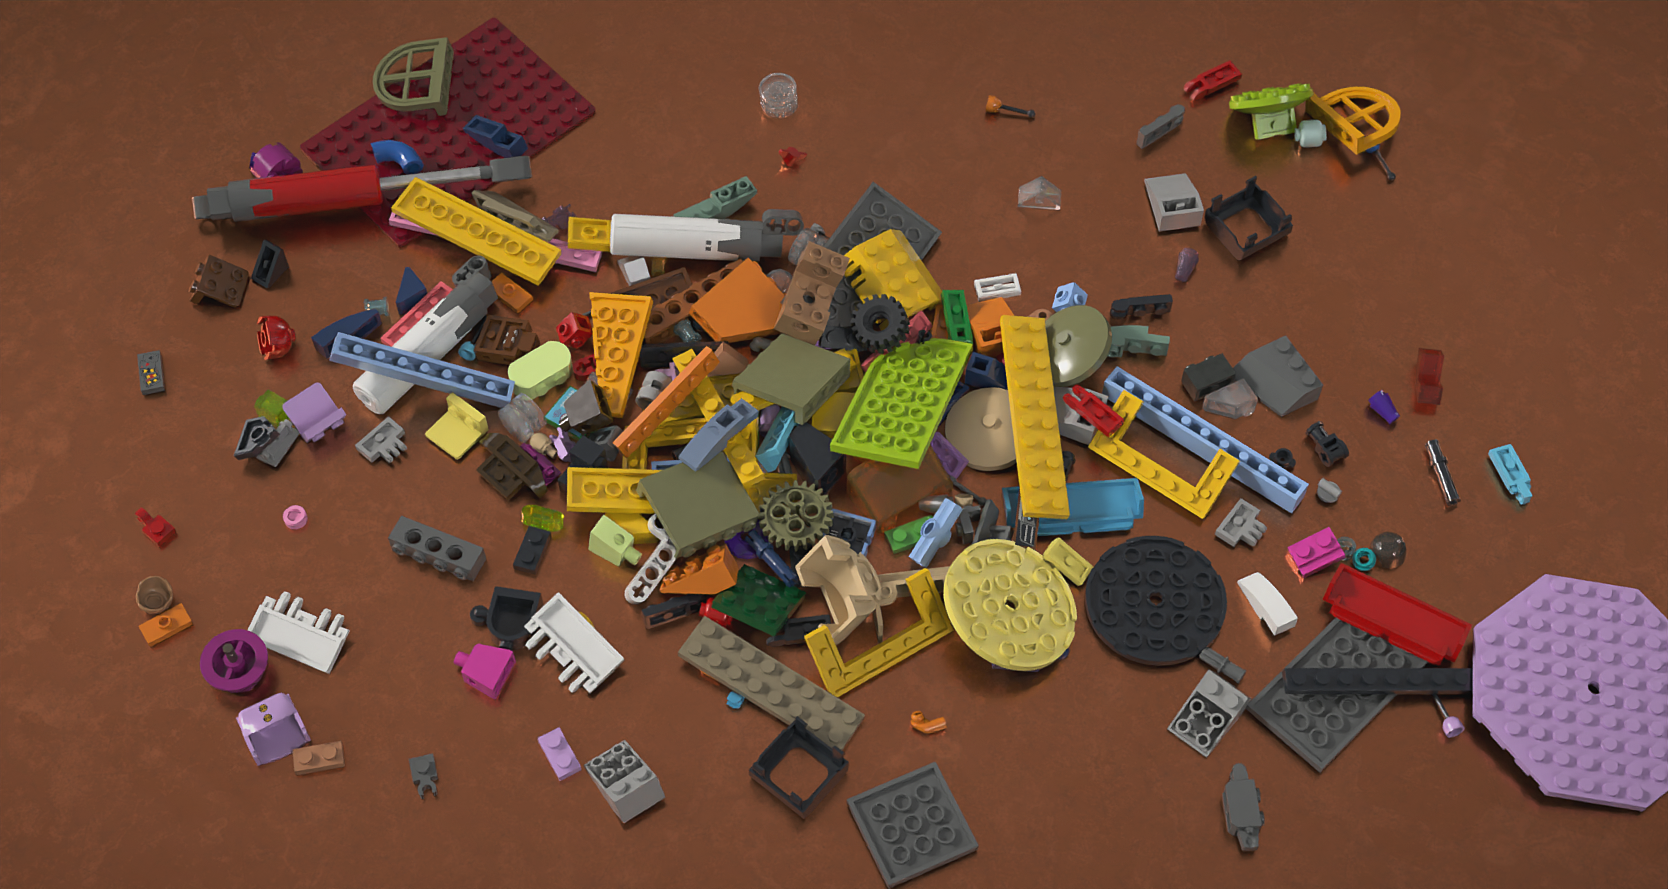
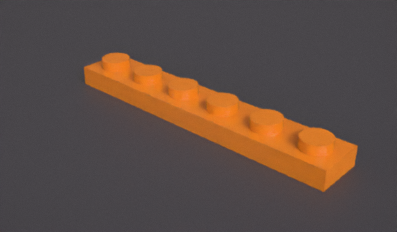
(666, 402)

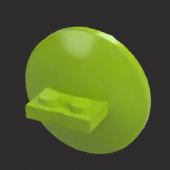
(1272, 108)

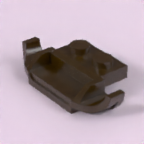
(510, 467)

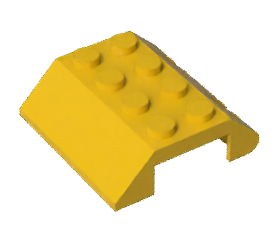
(892, 269)

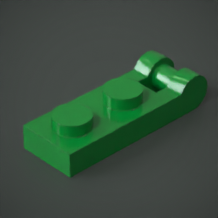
(956, 315)

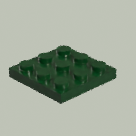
(759, 600)

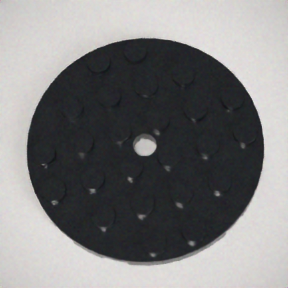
(1150, 633)

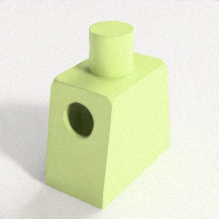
(613, 542)

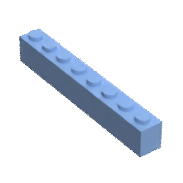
(421, 370)

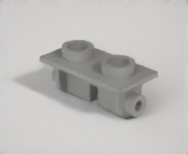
(276, 450)

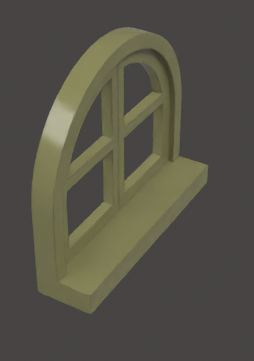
(439, 74)

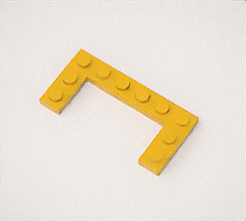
(681, 433)
(1195, 499)
(843, 677)

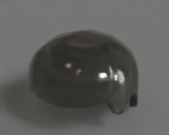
(1389, 549)

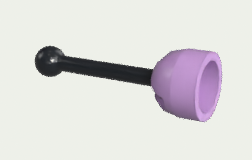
(1452, 726)

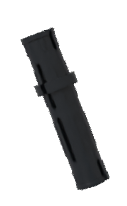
(1439, 464)

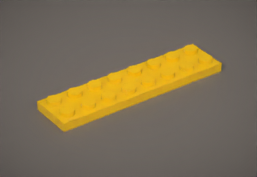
(476, 231)

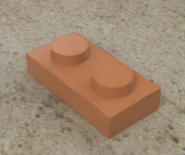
(318, 758)

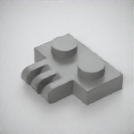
(382, 441)
(1241, 524)

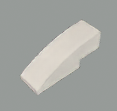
(1268, 603)

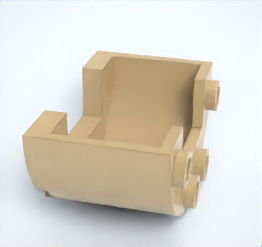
(846, 582)

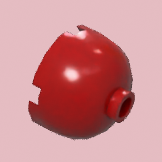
(275, 337)

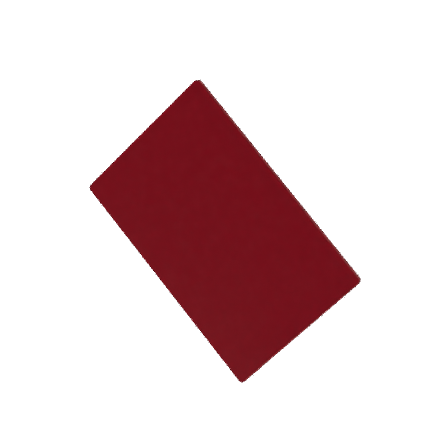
(490, 78)

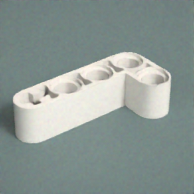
(653, 562)

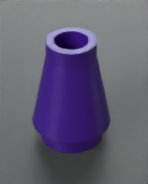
(1384, 406)

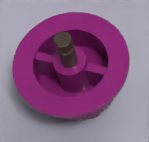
(234, 660)

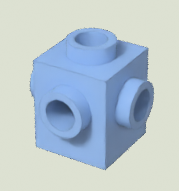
(1069, 296)

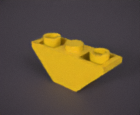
(635, 525)

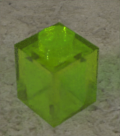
(271, 407)

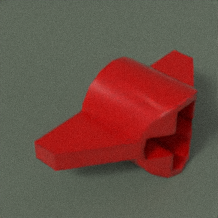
(791, 155)

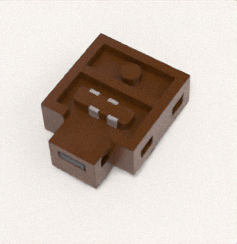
(505, 340)

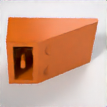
(986, 327)
(702, 573)

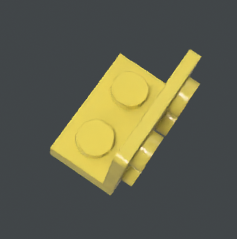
(458, 427)

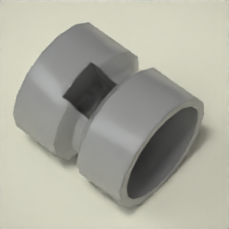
(651, 387)

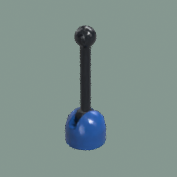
(1391, 176)

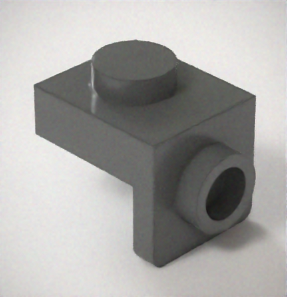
(964, 526)

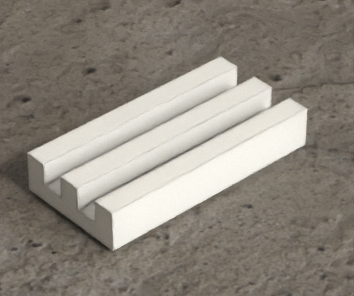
(998, 289)

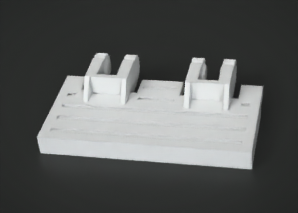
(295, 635)
(575, 641)

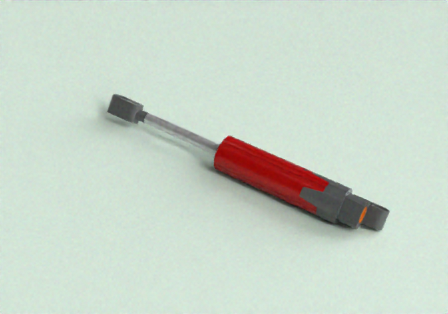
(333, 189)

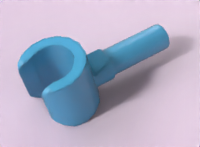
(735, 700)

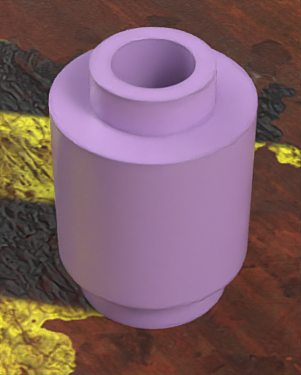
(767, 418)

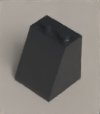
(813, 457)

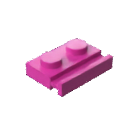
(1316, 552)

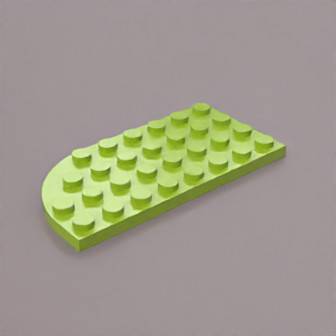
(902, 402)

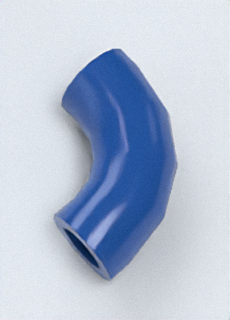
(398, 152)

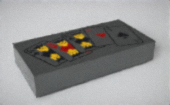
(151, 372)

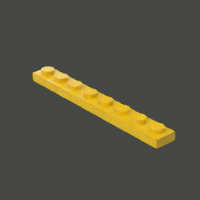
(710, 404)

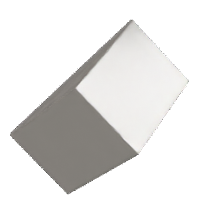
(634, 269)

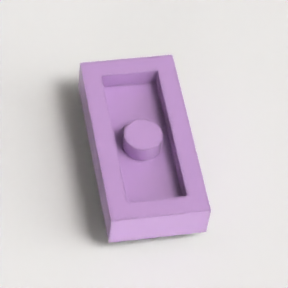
(559, 754)

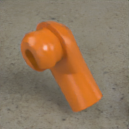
(926, 726)

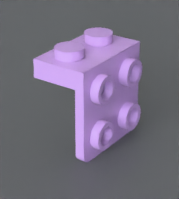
(313, 412)

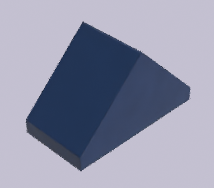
(410, 292)

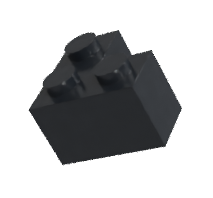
(584, 455)

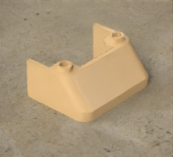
(894, 586)

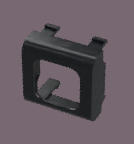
(1249, 198)
(799, 737)

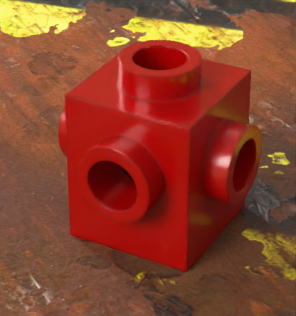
(574, 330)

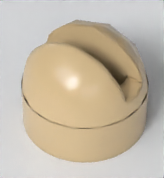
(964, 500)

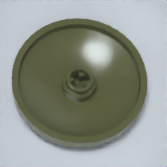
(1077, 343)

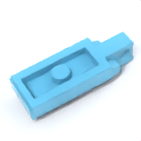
(1512, 472)

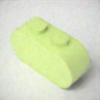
(541, 369)

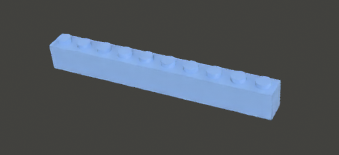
(1207, 439)

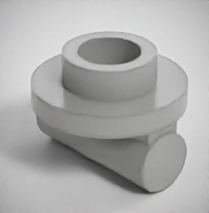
(1328, 491)

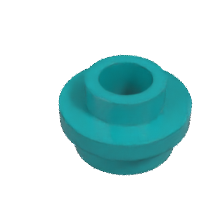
(1364, 552)

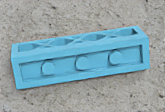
(776, 439)

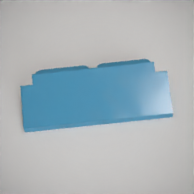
(1092, 507)

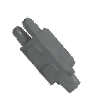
(1242, 808)

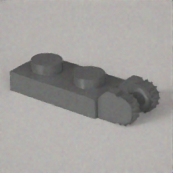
(1160, 126)

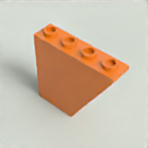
(740, 305)

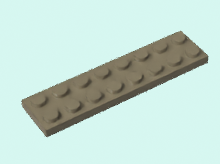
(769, 683)

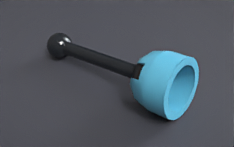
(467, 349)

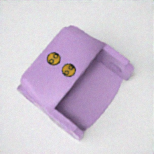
(272, 728)

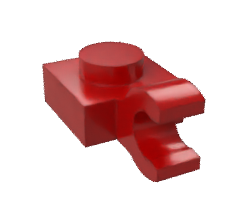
(156, 529)

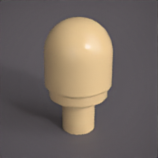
(543, 445)

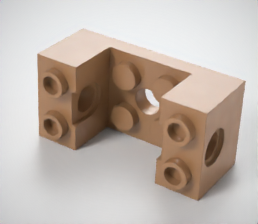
(817, 276)

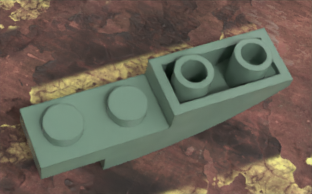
(722, 201)
(1136, 339)

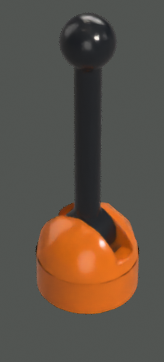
(994, 105)

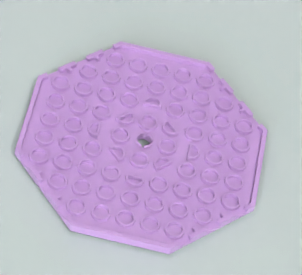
(1535, 696)

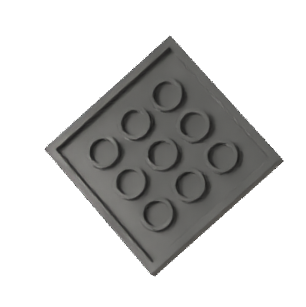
(912, 824)

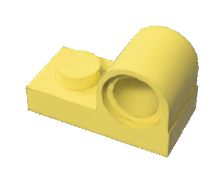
(1067, 561)

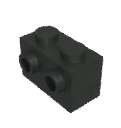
(1207, 376)

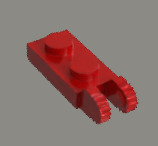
(1213, 80)
(1094, 411)

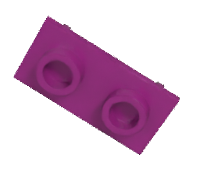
(549, 471)

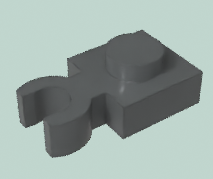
(423, 773)

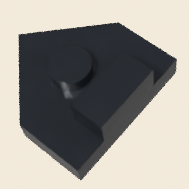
(255, 437)

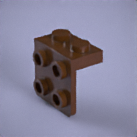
(218, 281)

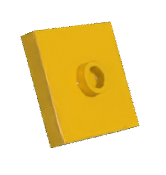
(589, 234)

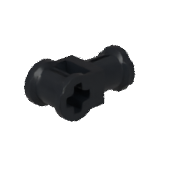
(1327, 446)

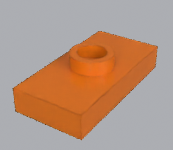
(511, 293)
(165, 625)

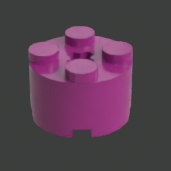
(275, 161)

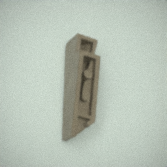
(513, 214)

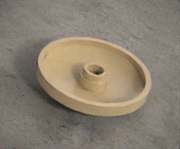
(983, 429)

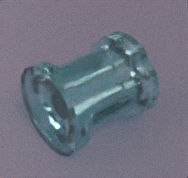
(381, 305)
(686, 332)

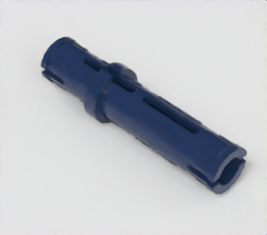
(765, 551)

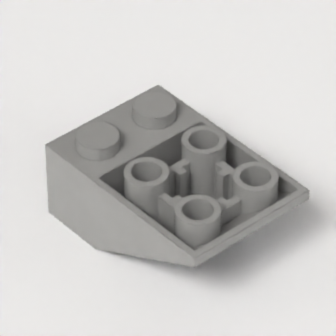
(1174, 202)
(1069, 421)
(1209, 713)
(625, 781)

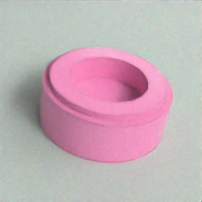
(295, 517)

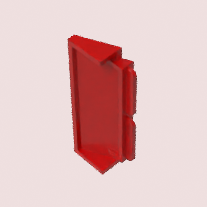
(1395, 616)

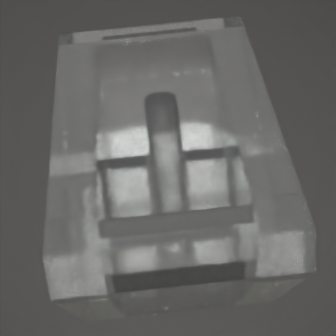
(1039, 194)

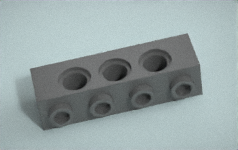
(408, 531)

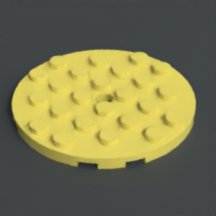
(1010, 638)

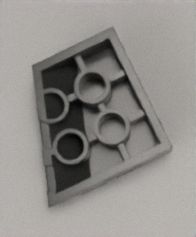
(1279, 376)

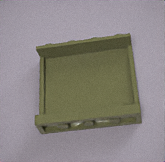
(794, 376)
(700, 504)

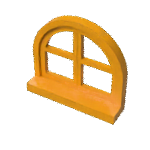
(1342, 127)

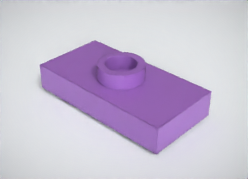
(949, 456)

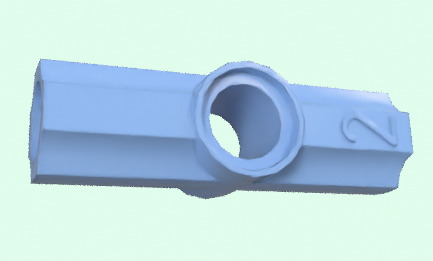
(935, 532)

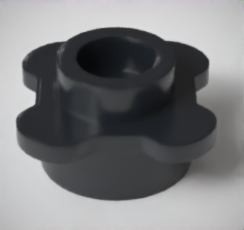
(1285, 454)

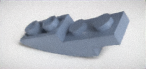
(716, 432)

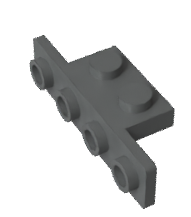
(986, 529)

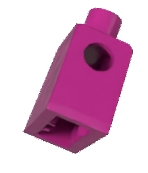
(486, 668)

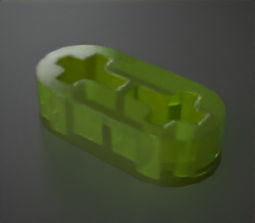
(542, 518)

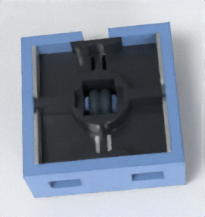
(853, 529)

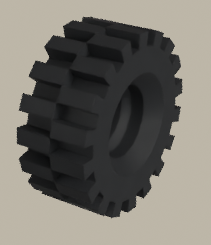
(873, 311)

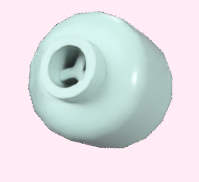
(1310, 133)

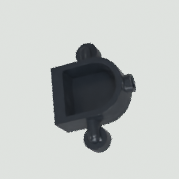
(508, 615)

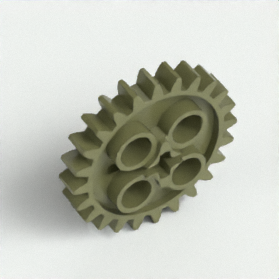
(810, 502)

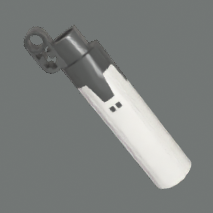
(702, 236)
(435, 332)

